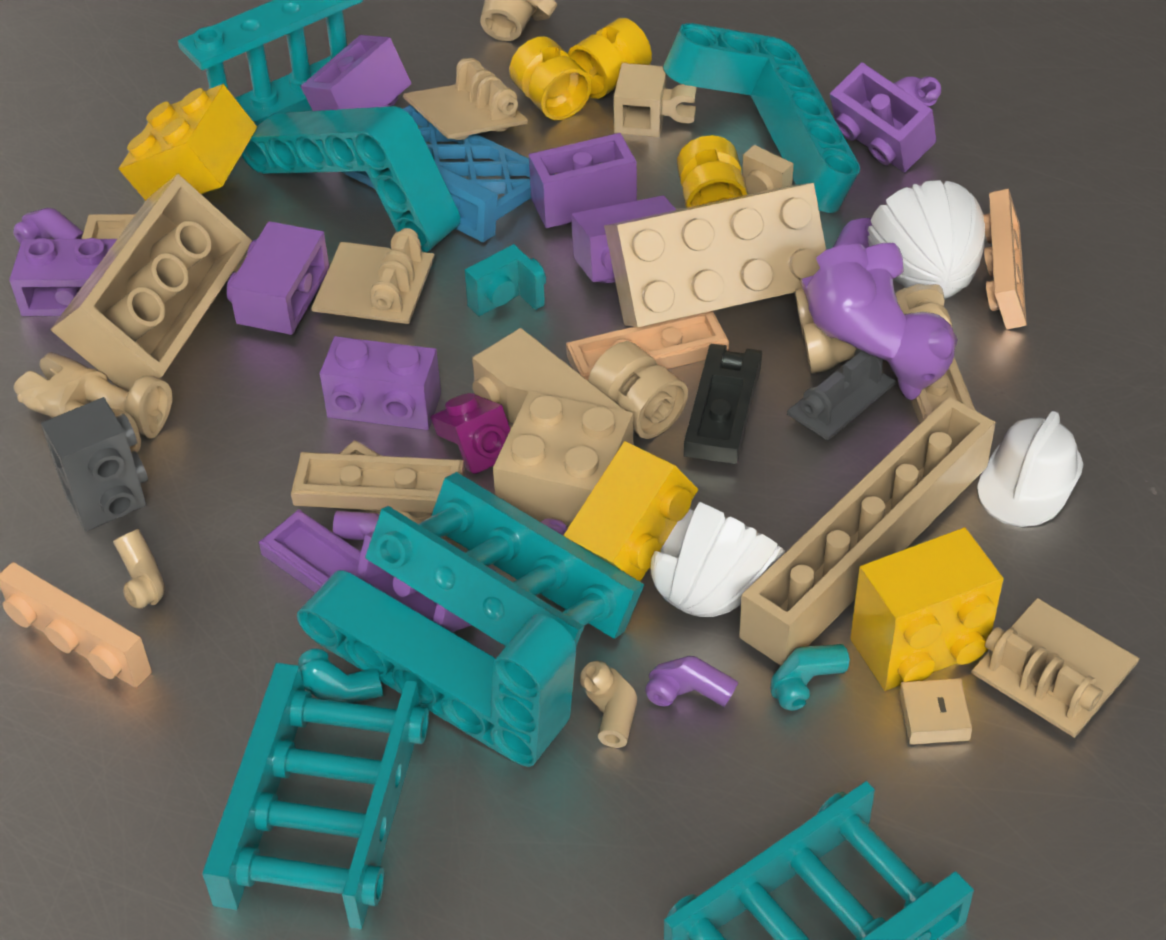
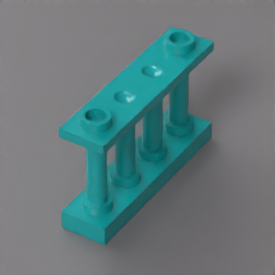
(250, 32)
(516, 544)
(272, 755)
(929, 909)

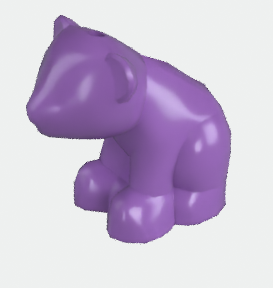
(857, 304)

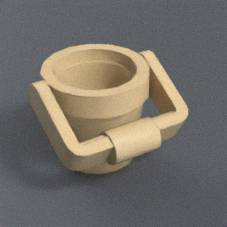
(508, 18)

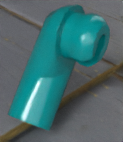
(800, 667)
(332, 684)

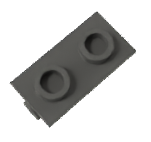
(842, 395)

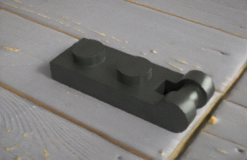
(722, 404)

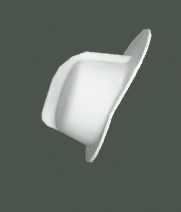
(1031, 472)

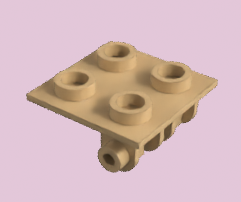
(470, 106)
(376, 279)
(1054, 666)

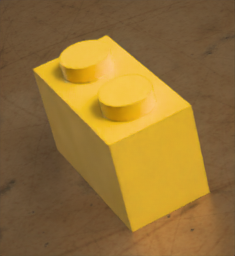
(632, 510)

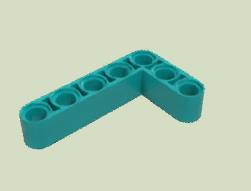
(783, 95)
(369, 140)
(503, 701)

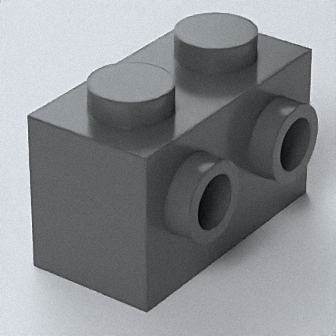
(96, 462)

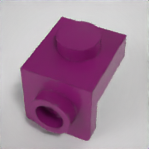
(477, 428)

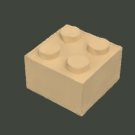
(558, 454)

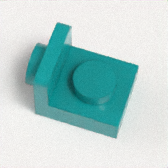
(502, 278)

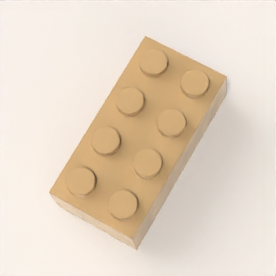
(715, 254)
(153, 285)

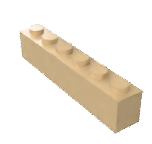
(873, 520)

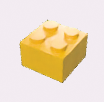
(189, 138)
(925, 608)

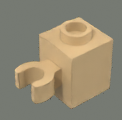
(644, 100)

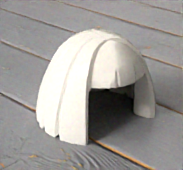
(936, 231)
(710, 562)

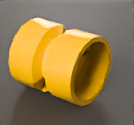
(607, 50)
(550, 78)
(709, 171)

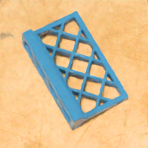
(474, 197)

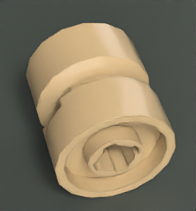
(640, 387)

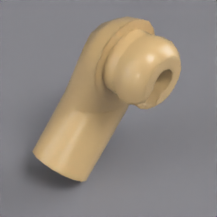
(146, 582)
(613, 698)

